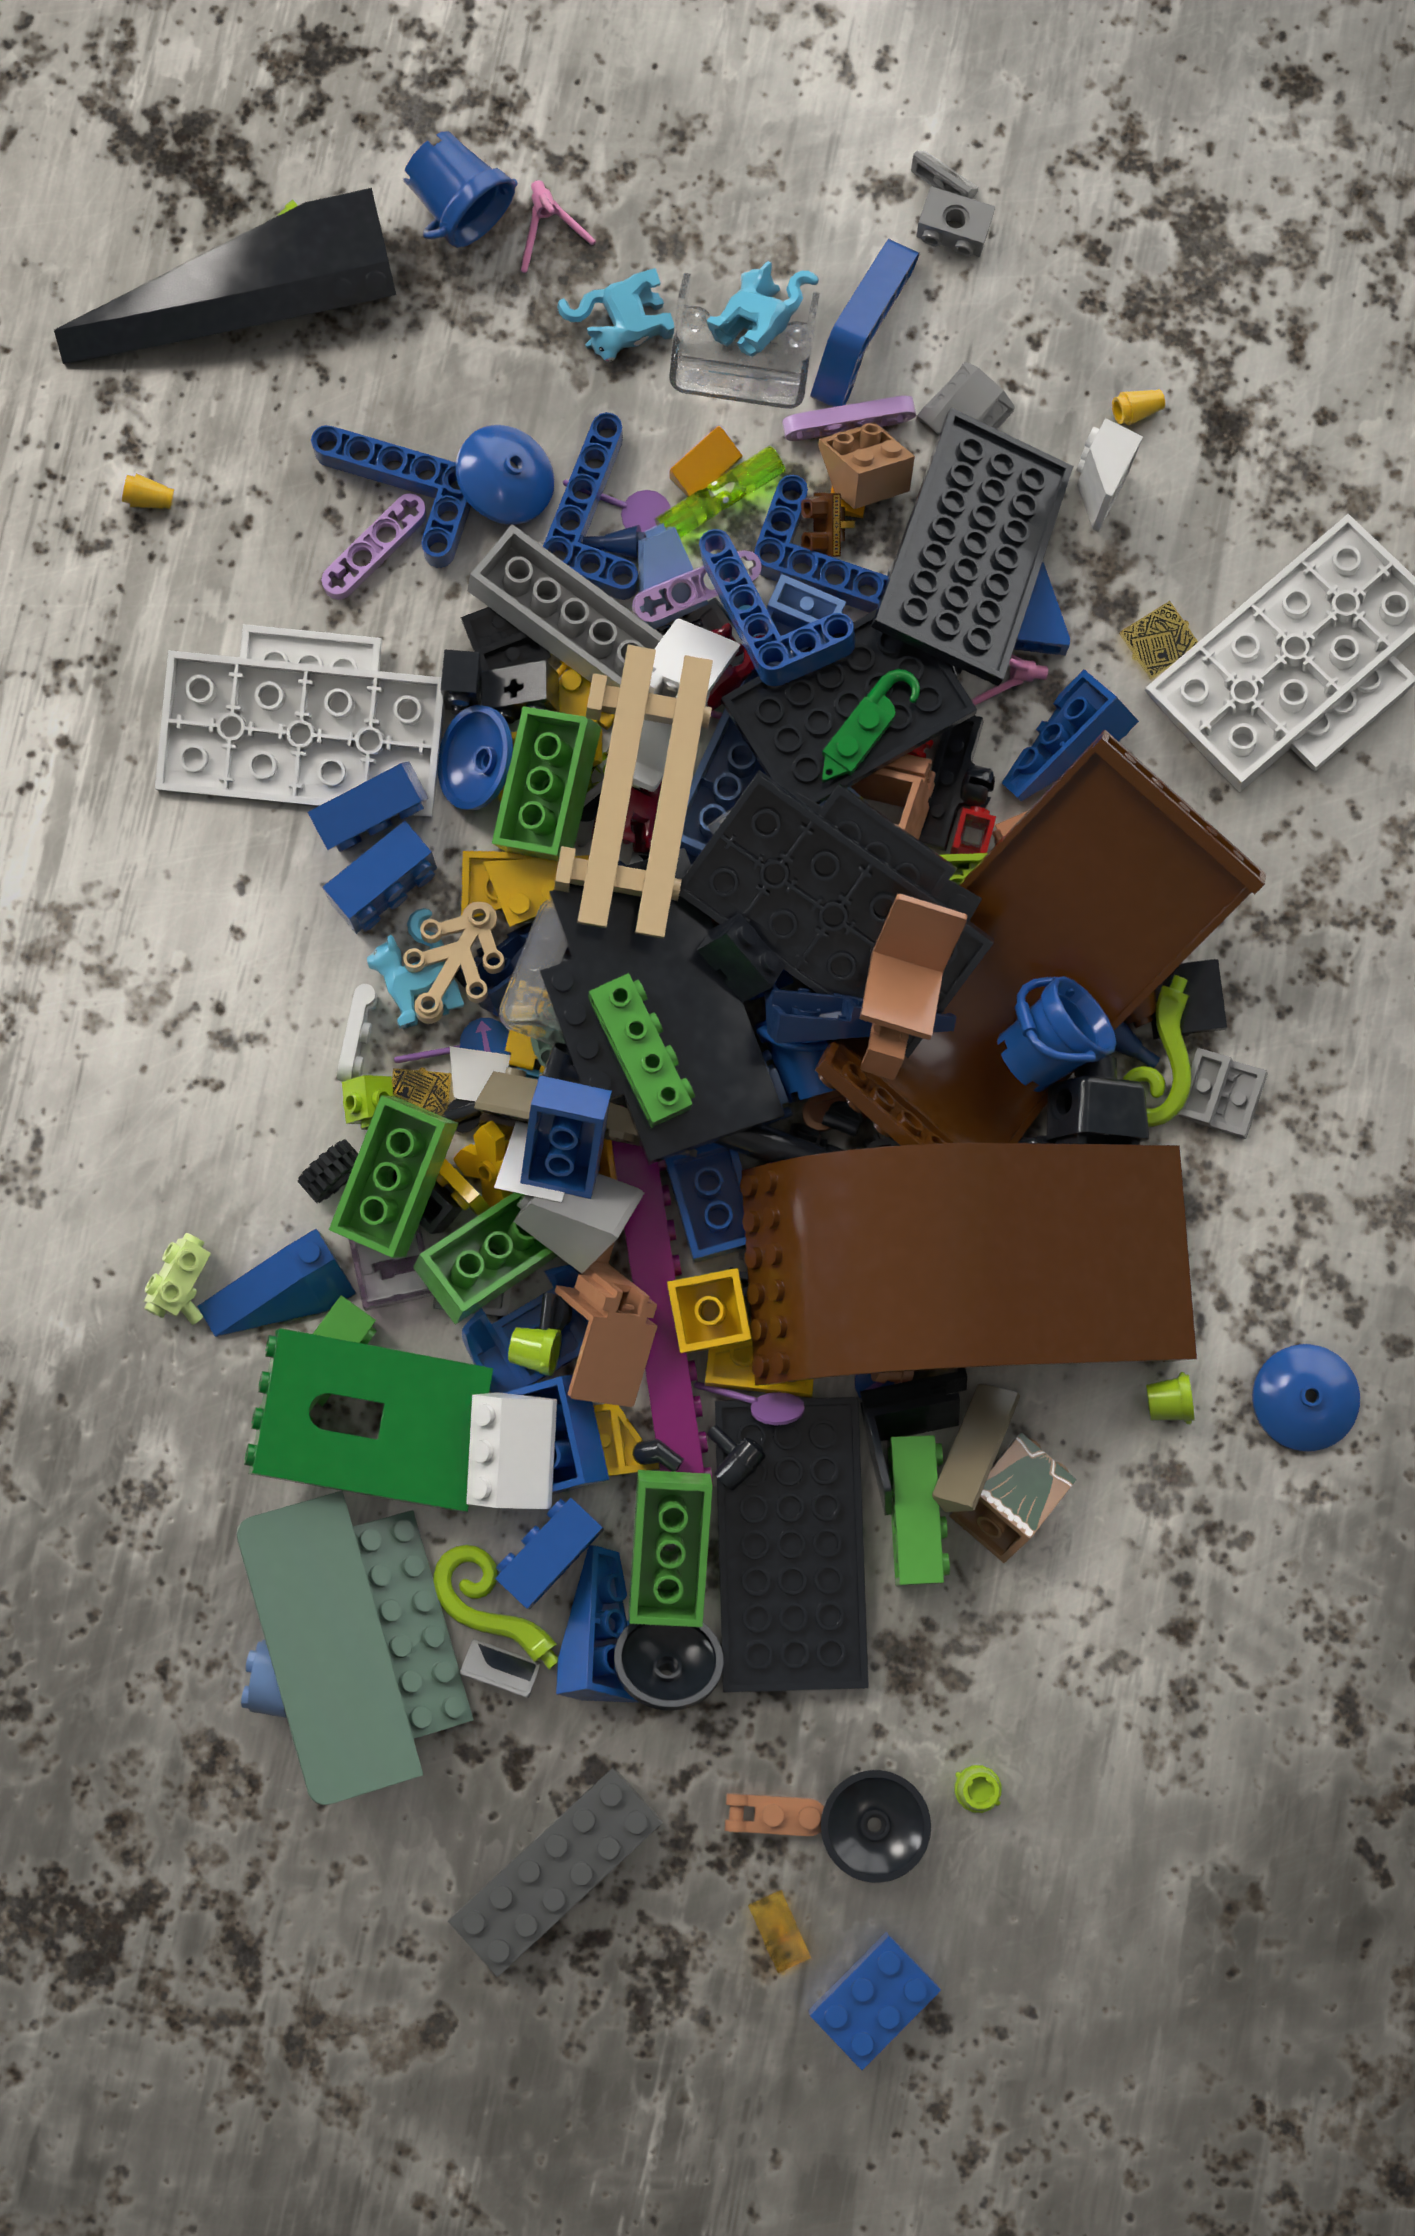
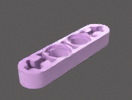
(847, 417)
(369, 542)
(698, 590)

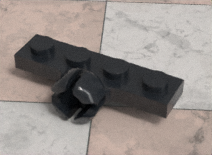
(956, 782)

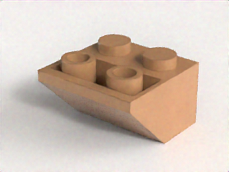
(866, 465)

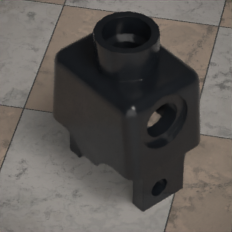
(1097, 1107)

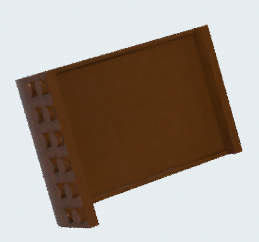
(1090, 885)
(966, 1258)

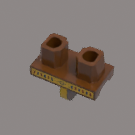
(828, 523)

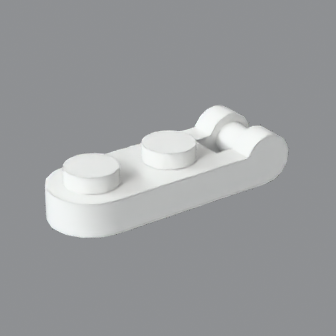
(356, 1033)

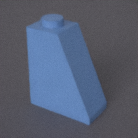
(661, 559)

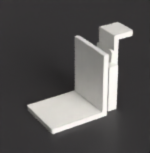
(680, 640)

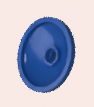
(494, 485)
(475, 757)
(1282, 1404)

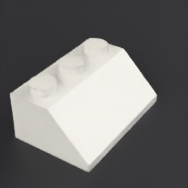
(1105, 467)
(511, 1451)

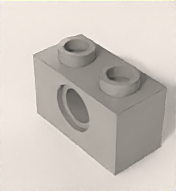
(946, 207)

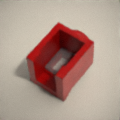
(973, 831)

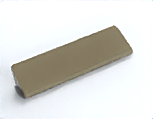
(975, 1448)

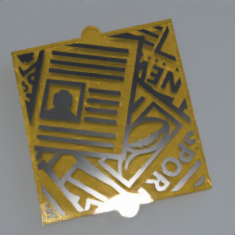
(1159, 639)
(423, 1088)

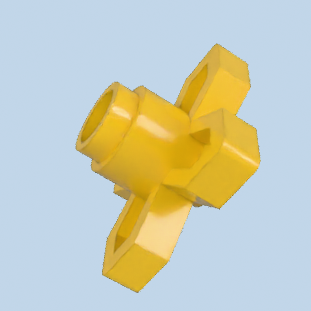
(485, 1160)

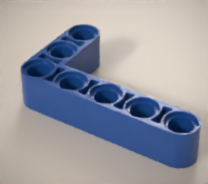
(861, 321)
(405, 478)
(583, 511)
(820, 564)
(757, 620)

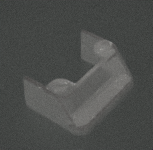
(719, 371)
(526, 1001)

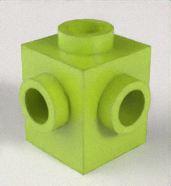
(362, 1097)

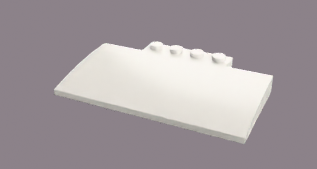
(1298, 660)
(295, 719)

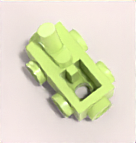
(173, 1286)

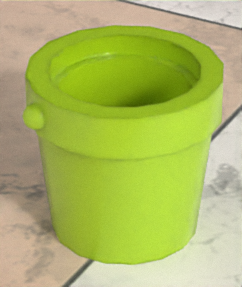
(535, 1349)
(1171, 1399)
(977, 1788)

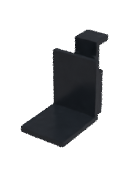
(907, 1411)

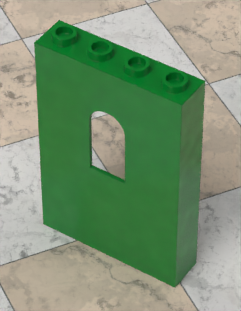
(421, 1432)

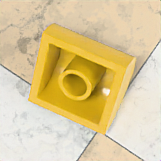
(709, 1311)

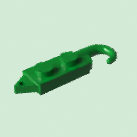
(865, 726)

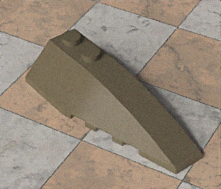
(511, 1096)

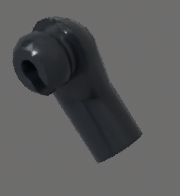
(657, 1452)

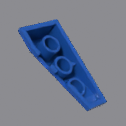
(1080, 717)
(286, 1286)
(593, 1630)

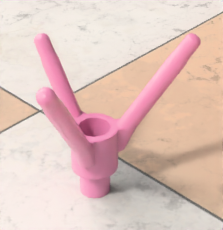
(545, 207)
(1020, 671)

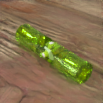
(715, 497)

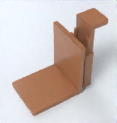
(903, 784)
(906, 979)
(615, 1337)

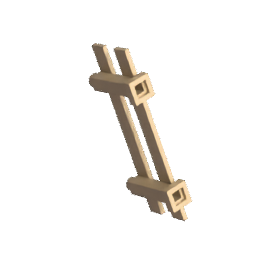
(631, 707)

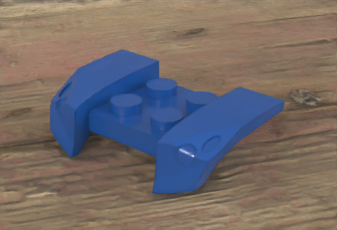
(490, 1342)

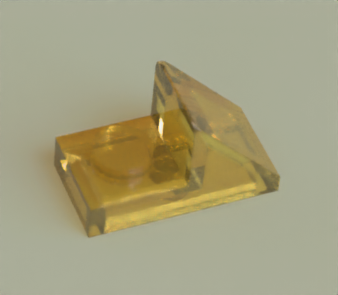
(779, 1931)

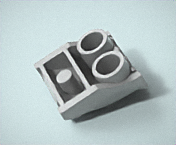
(971, 394)

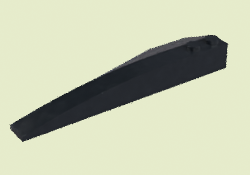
(286, 268)

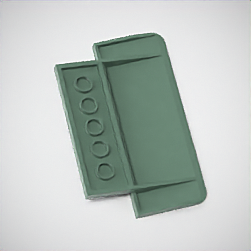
(352, 1642)

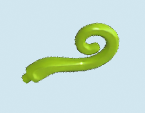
(1168, 1017)
(527, 1634)

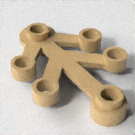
(457, 955)

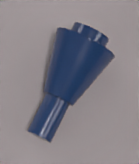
(619, 542)
(1131, 1046)

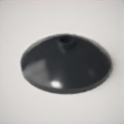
(687, 1652)
(903, 1830)

